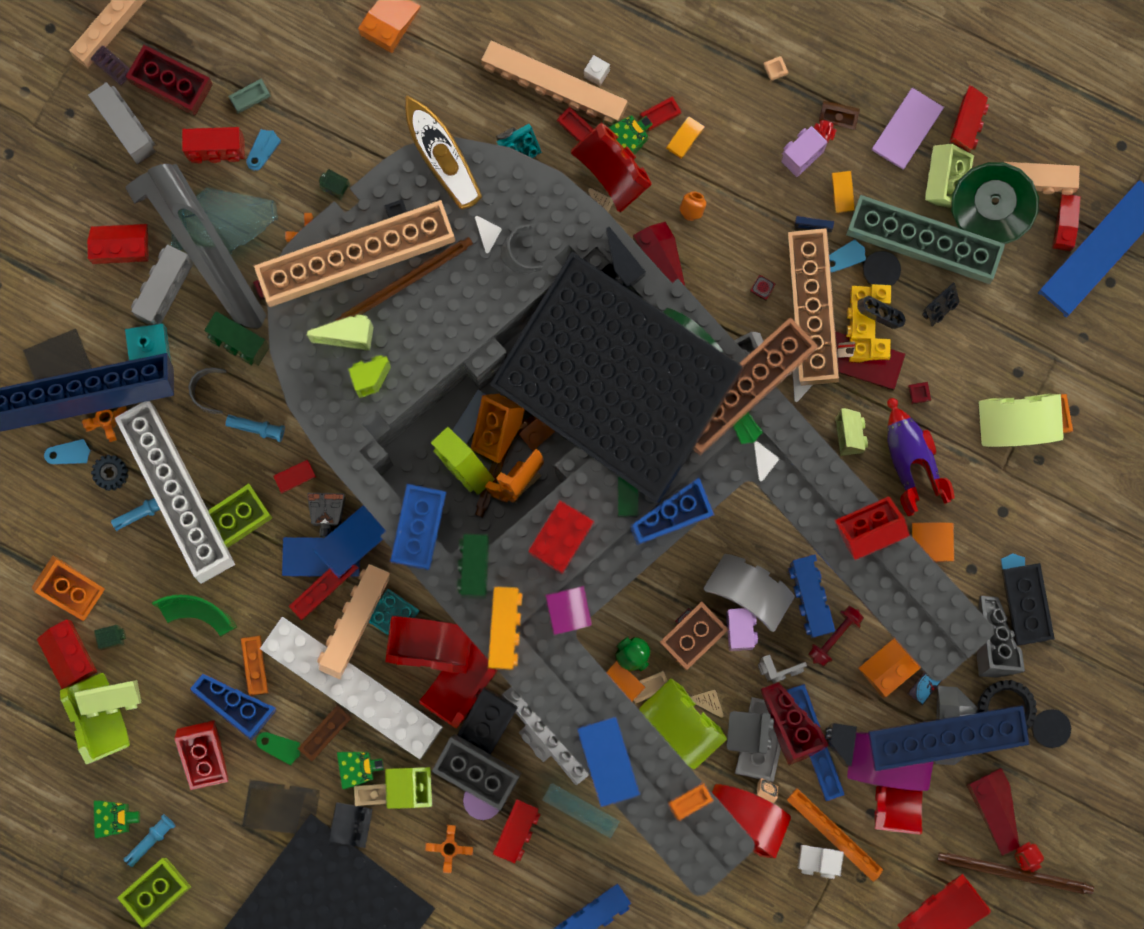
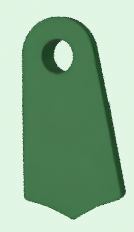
(747, 429)
(279, 747)

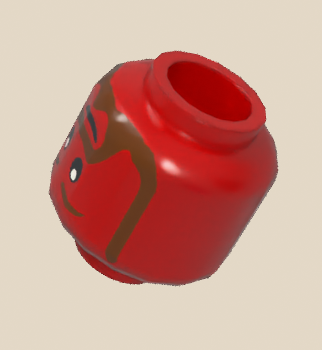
(1029, 857)

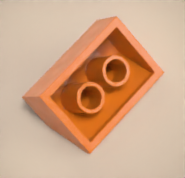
(889, 668)

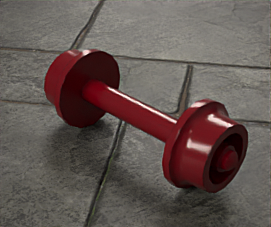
(820, 655)

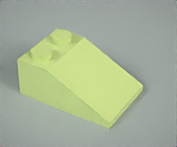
(348, 332)
(850, 432)

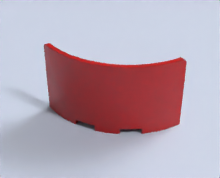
(612, 166)
(428, 644)
(455, 693)
(898, 810)
(757, 816)
(951, 908)

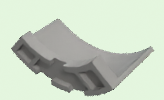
(751, 589)

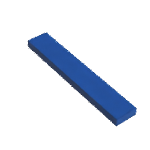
(822, 760)

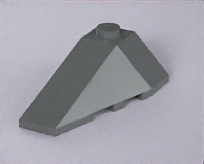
(1000, 653)

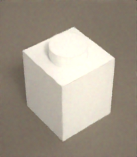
(596, 70)

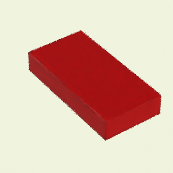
(662, 112)
(574, 124)
(294, 476)

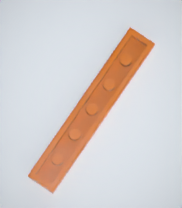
(835, 834)

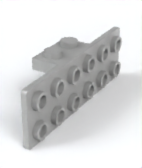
(543, 740)

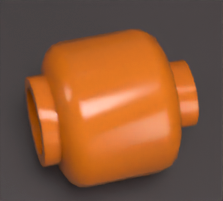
(692, 206)

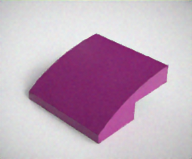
(568, 610)

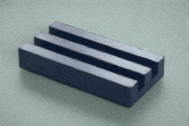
(812, 224)

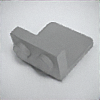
(767, 667)

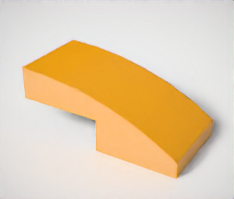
(685, 137)
(843, 192)

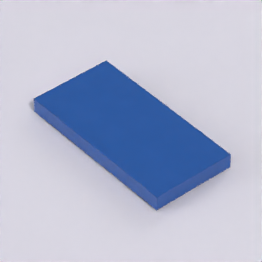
(418, 527)
(350, 541)
(301, 559)
(608, 761)

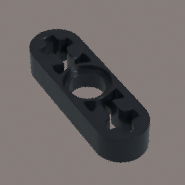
(873, 312)

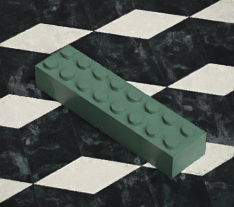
(925, 239)

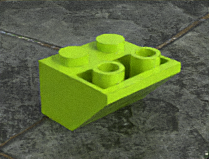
(369, 376)
(408, 787)

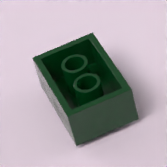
(236, 339)
(473, 566)

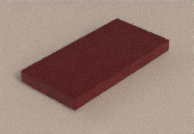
(877, 372)

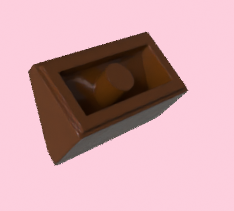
(839, 114)

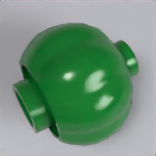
(633, 654)

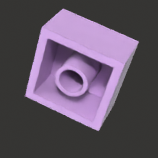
(803, 151)
(740, 632)

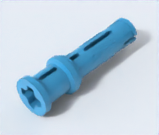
(264, 429)
(148, 508)
(155, 834)

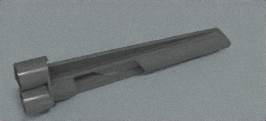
(170, 192)

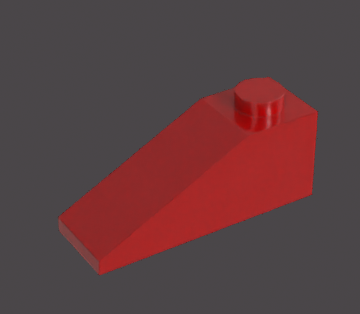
(1067, 223)

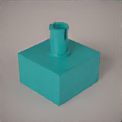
(147, 341)

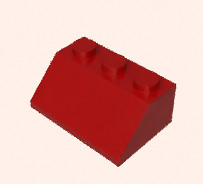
(969, 119)
(118, 244)
(872, 528)
(66, 654)
(516, 832)

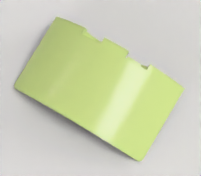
(1021, 421)

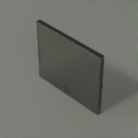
(57, 356)

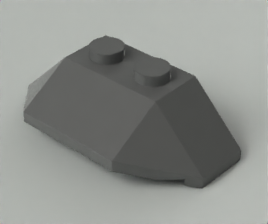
(952, 703)

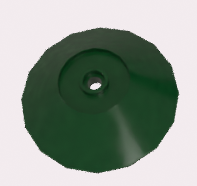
(998, 221)

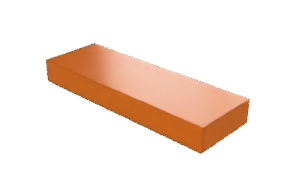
(254, 666)

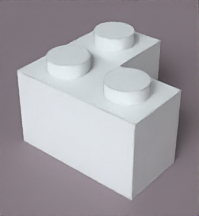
(820, 860)

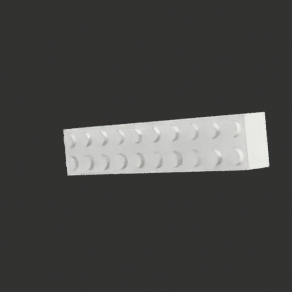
(174, 491)
(353, 691)

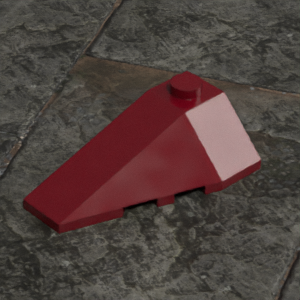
(660, 246)
(794, 729)
(995, 804)

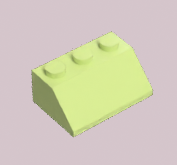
(946, 168)
(108, 698)

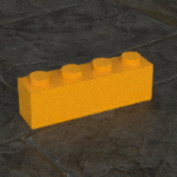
(504, 628)

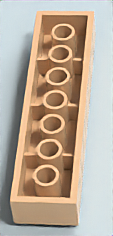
(814, 303)

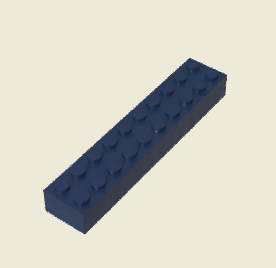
(86, 391)

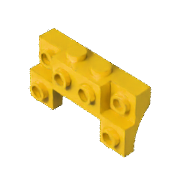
(863, 328)

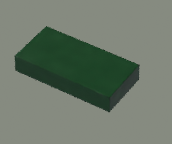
(627, 498)

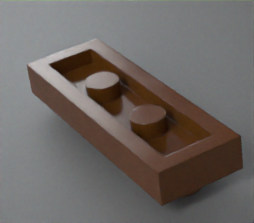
(324, 733)

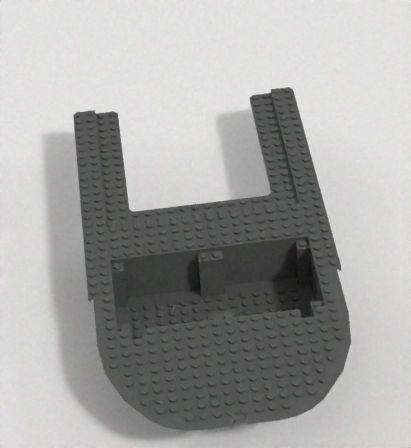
(447, 343)

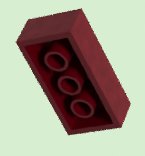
(169, 80)

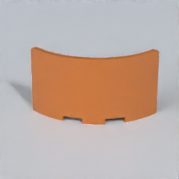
(514, 483)

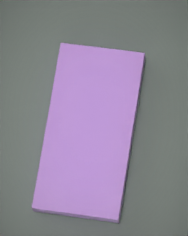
(907, 128)

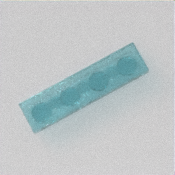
(581, 810)

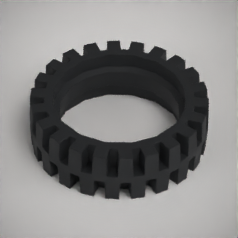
(1014, 686)

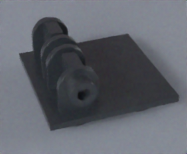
(941, 305)
(350, 825)

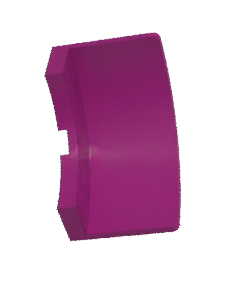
(906, 777)

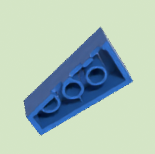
(677, 512)
(811, 596)
(237, 708)
(598, 911)

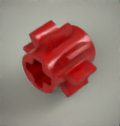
(826, 130)

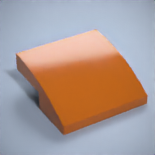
(935, 539)

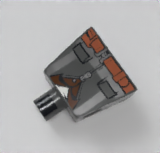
(326, 510)

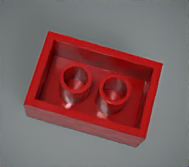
(213, 144)
(561, 537)

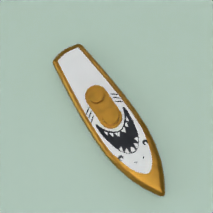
(441, 153)

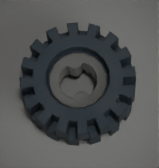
(117, 466)

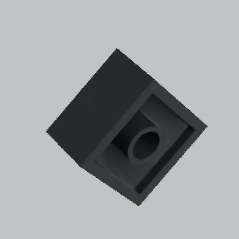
(841, 741)

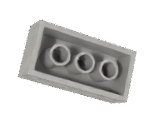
(123, 122)
(162, 285)

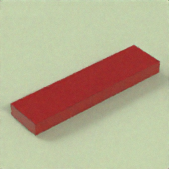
(318, 592)

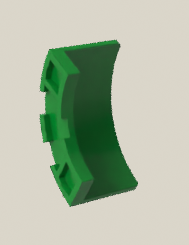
(188, 606)

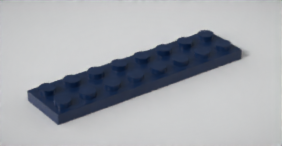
(948, 738)

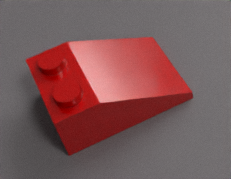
(201, 754)

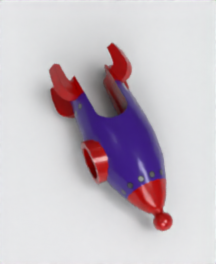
(913, 446)

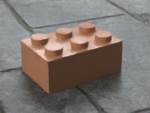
(693, 636)

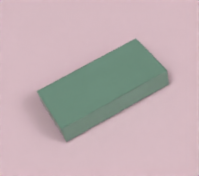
(249, 96)

